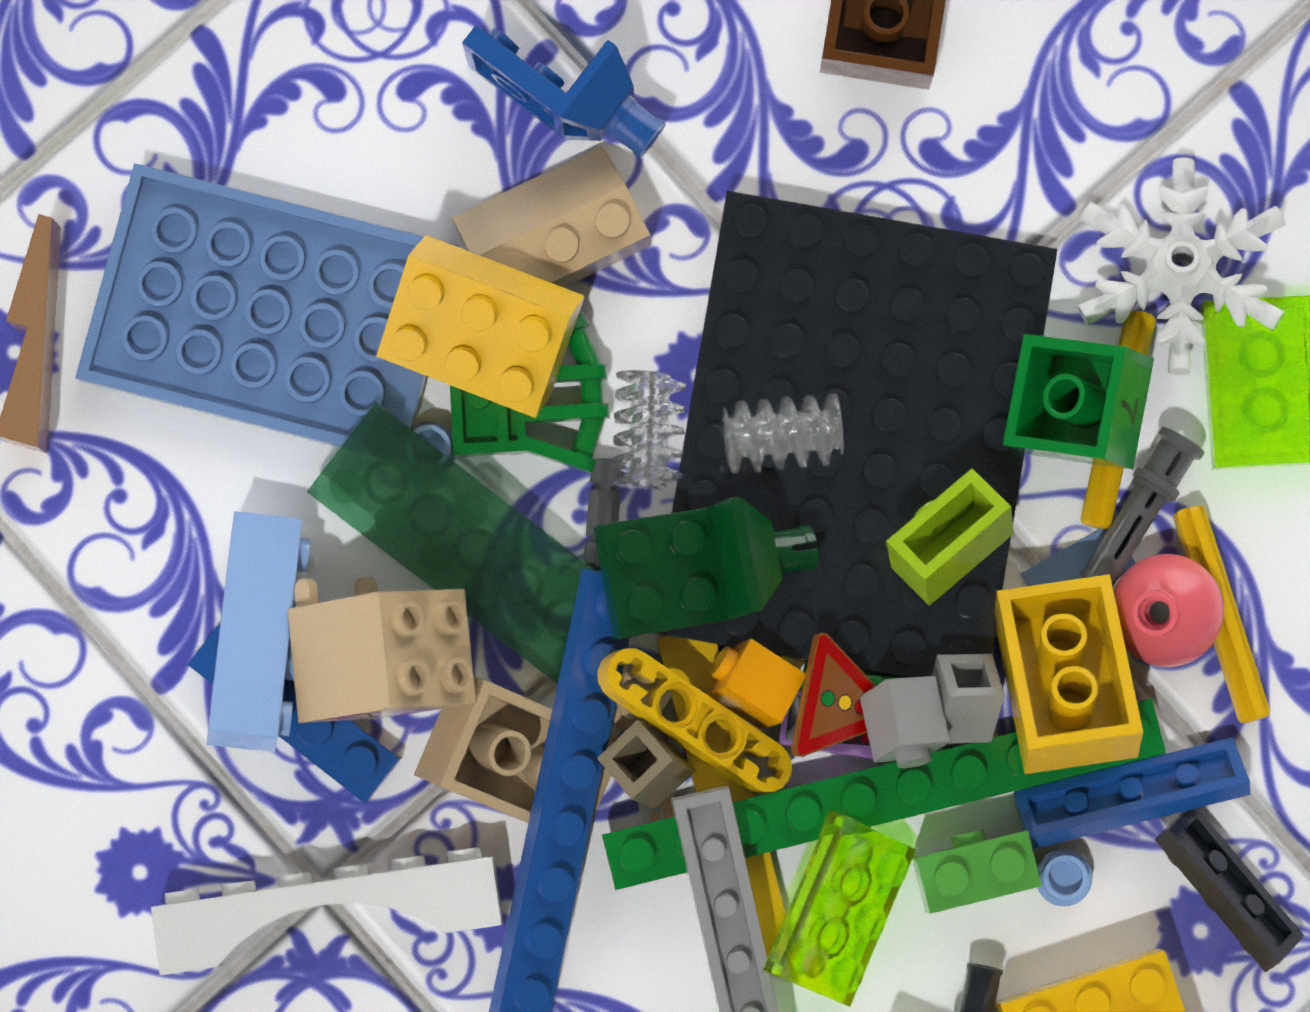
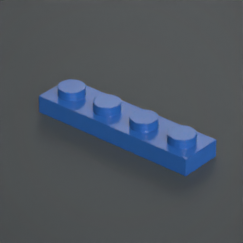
(333, 746)
(1132, 793)

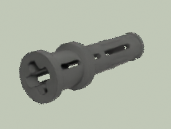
(1153, 487)

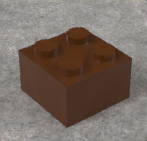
(883, 40)

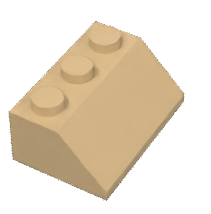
(559, 222)

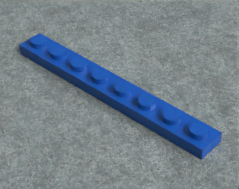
(559, 811)

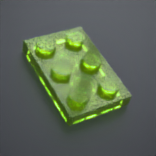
(1258, 386)
(839, 909)

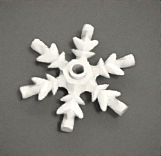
(1177, 282)

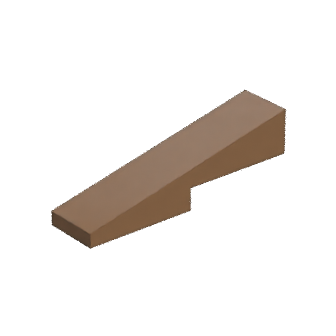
(33, 310)

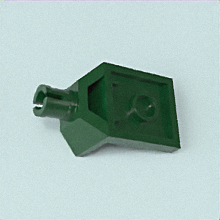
(695, 566)

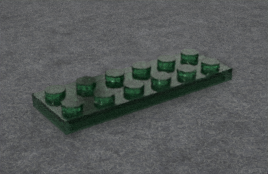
(455, 535)

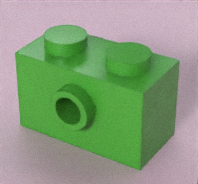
(976, 870)

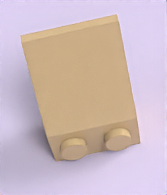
(492, 750)

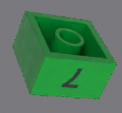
(1078, 401)

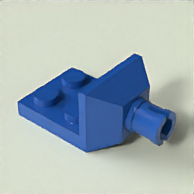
(593, 106)

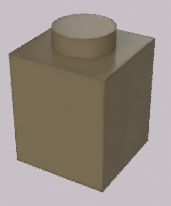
(646, 764)

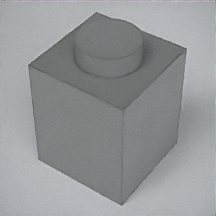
(969, 696)
(905, 720)

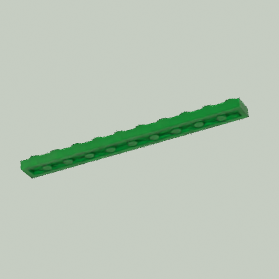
(866, 796)

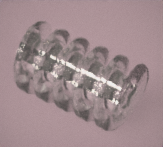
(647, 430)
(783, 432)

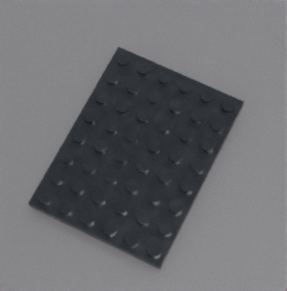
(924, 355)

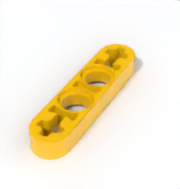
(692, 726)

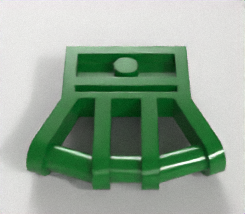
(493, 429)

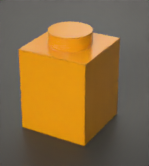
(754, 683)

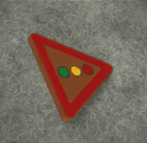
(829, 699)

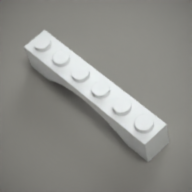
(210, 931)

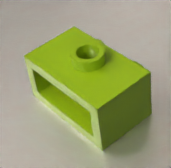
(950, 536)

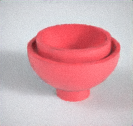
(1193, 604)

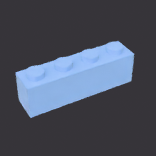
(255, 632)

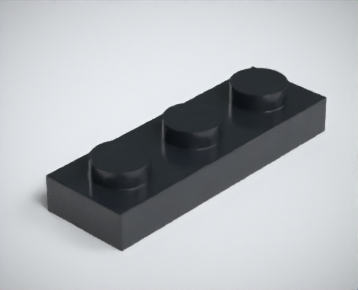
(1229, 888)

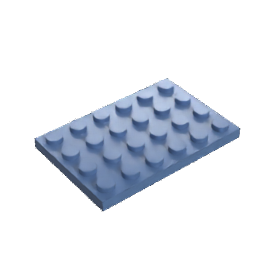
(249, 309)

